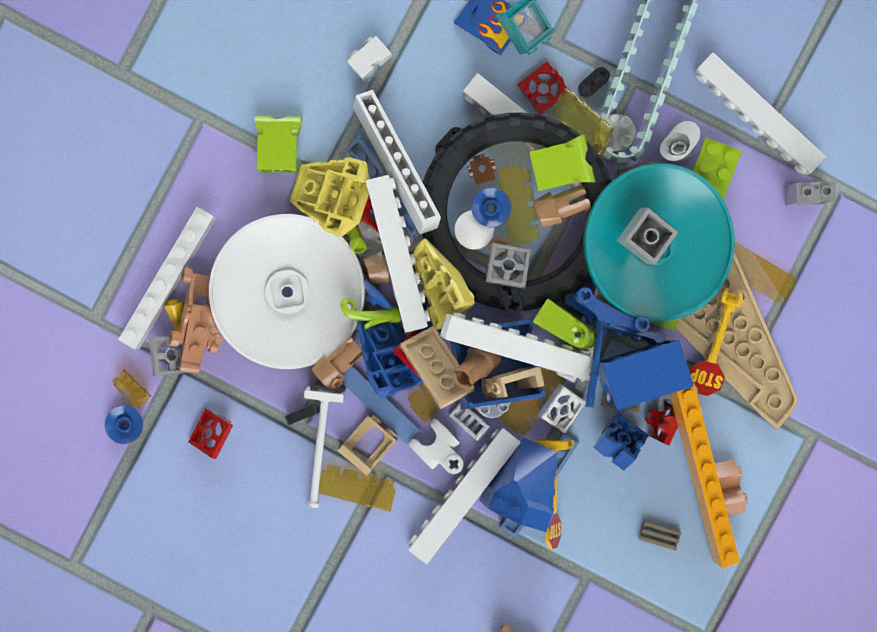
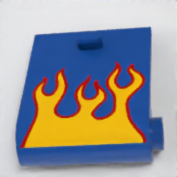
(484, 23)

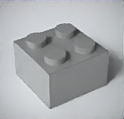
(647, 236)

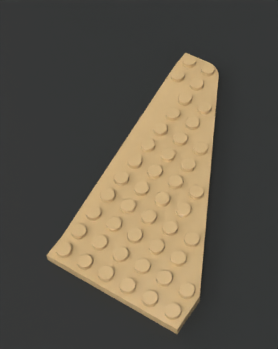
(746, 351)

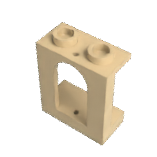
(525, 377)
(389, 440)

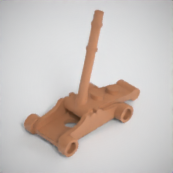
(197, 324)

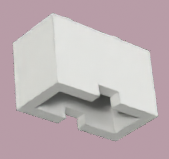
(368, 57)

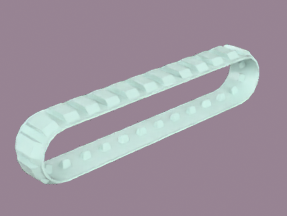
(664, 81)

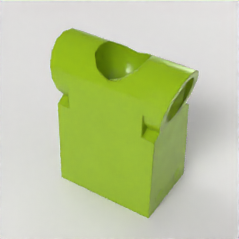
(278, 144)
(562, 164)
(565, 325)

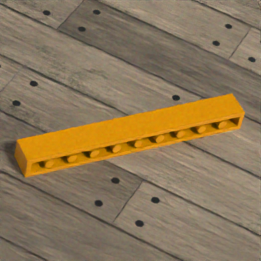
(704, 477)

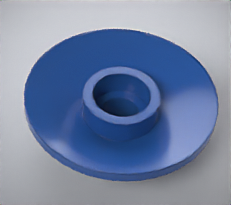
(495, 198)
(374, 296)
(114, 425)

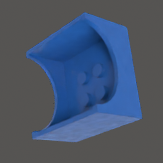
(644, 374)
(477, 397)

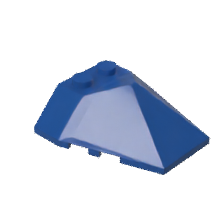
(383, 367)
(524, 486)

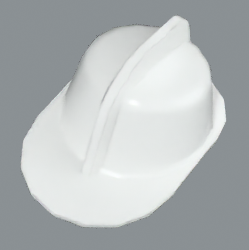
(680, 141)

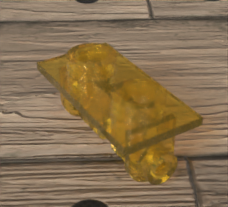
(137, 394)

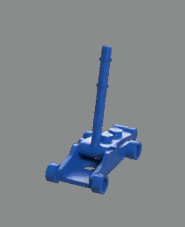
(608, 319)

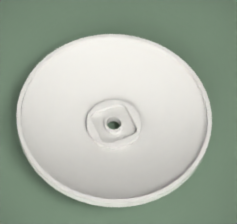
(250, 282)

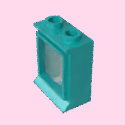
(526, 26)

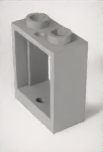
(810, 193)

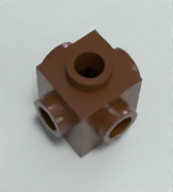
(488, 174)

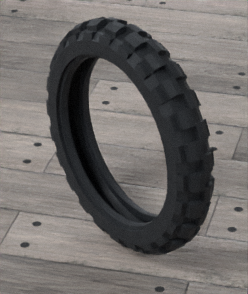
(450, 161)

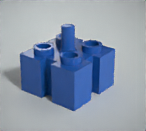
(621, 441)

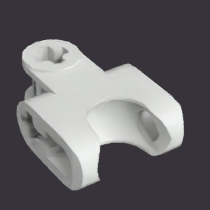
(441, 450)

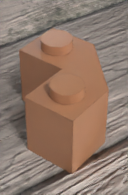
(729, 478)

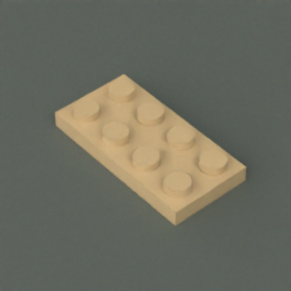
(434, 366)

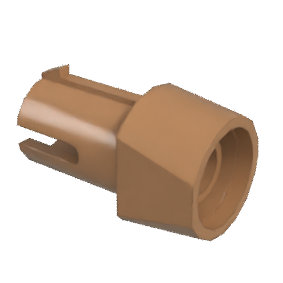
(554, 208)
(377, 269)
(477, 366)
(331, 368)

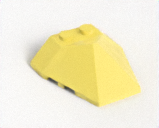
(332, 193)
(441, 283)

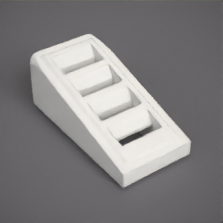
(480, 421)

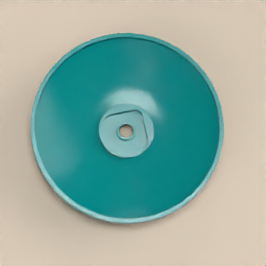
(692, 264)

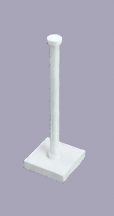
(324, 395)

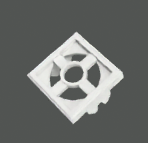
(571, 414)

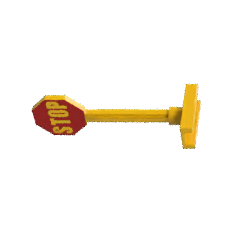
(707, 373)
(553, 533)

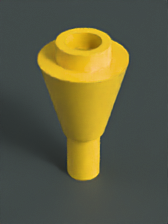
(174, 310)

